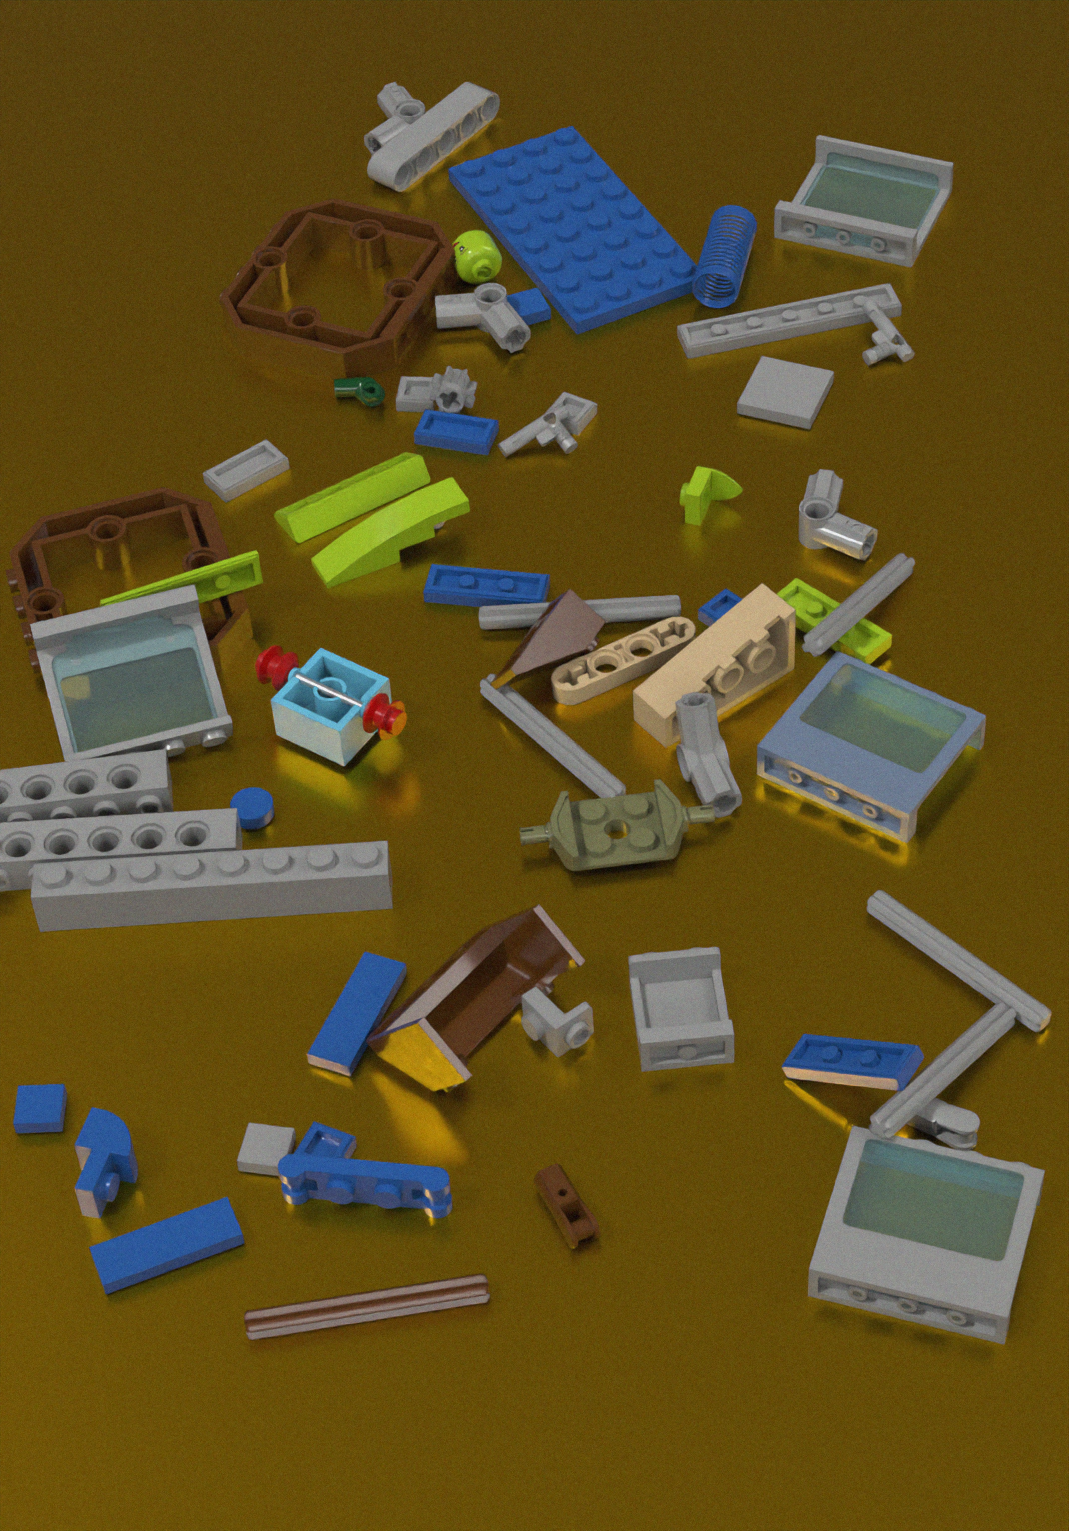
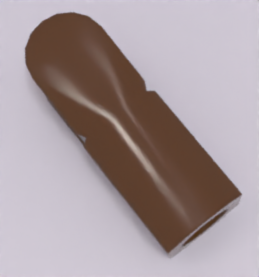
(566, 1204)

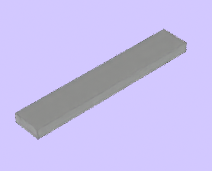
(785, 321)

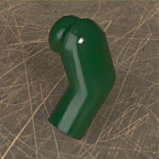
(362, 388)

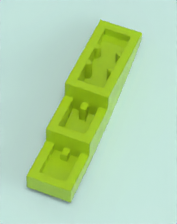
(380, 537)

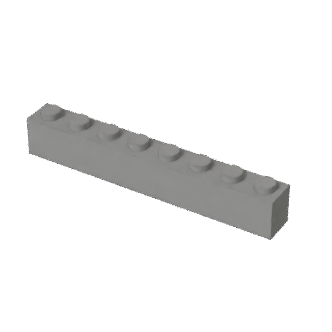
(212, 886)

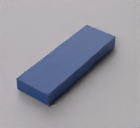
(484, 586)
(357, 1013)
(853, 1062)
(166, 1245)

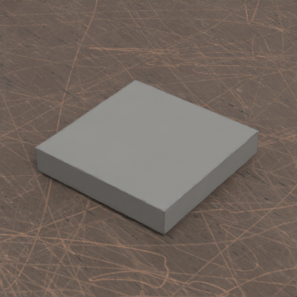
(785, 392)

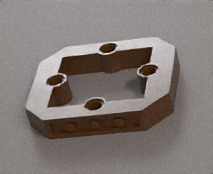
(372, 238)
(108, 536)

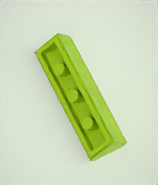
(353, 496)
(209, 581)

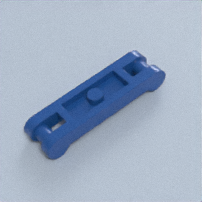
(365, 1182)

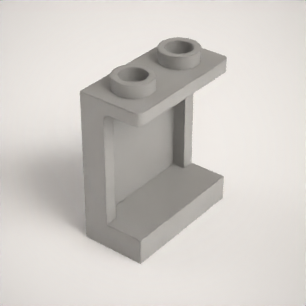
(680, 1009)

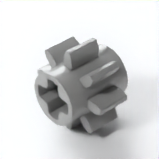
(453, 390)

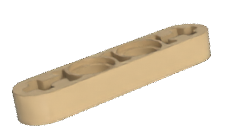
(581, 681)

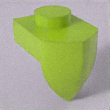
(705, 486)

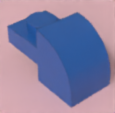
(105, 1160)

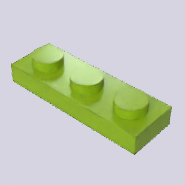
(862, 641)

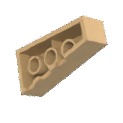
(728, 660)

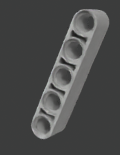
(433, 136)

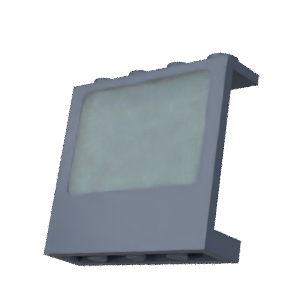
(868, 744)

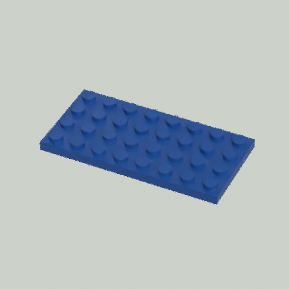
(575, 229)

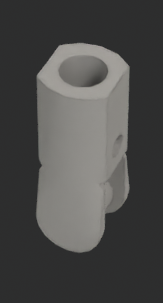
(948, 1123)

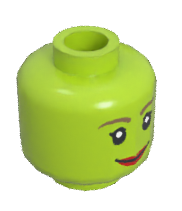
(476, 255)

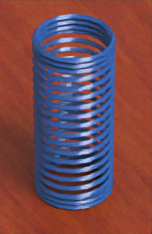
(726, 255)

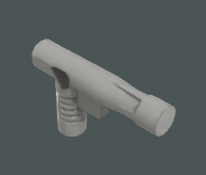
(884, 337)
(542, 432)

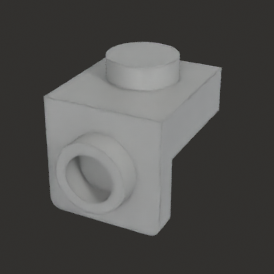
(551, 1026)

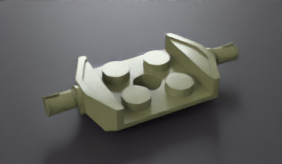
(650, 819)

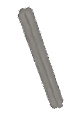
(858, 605)
(608, 609)
(553, 740)
(958, 960)
(942, 1071)

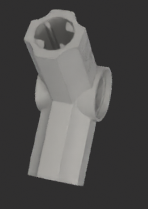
(401, 113)
(487, 310)
(824, 527)
(704, 754)

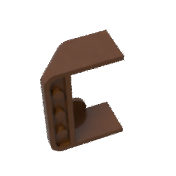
(471, 996)

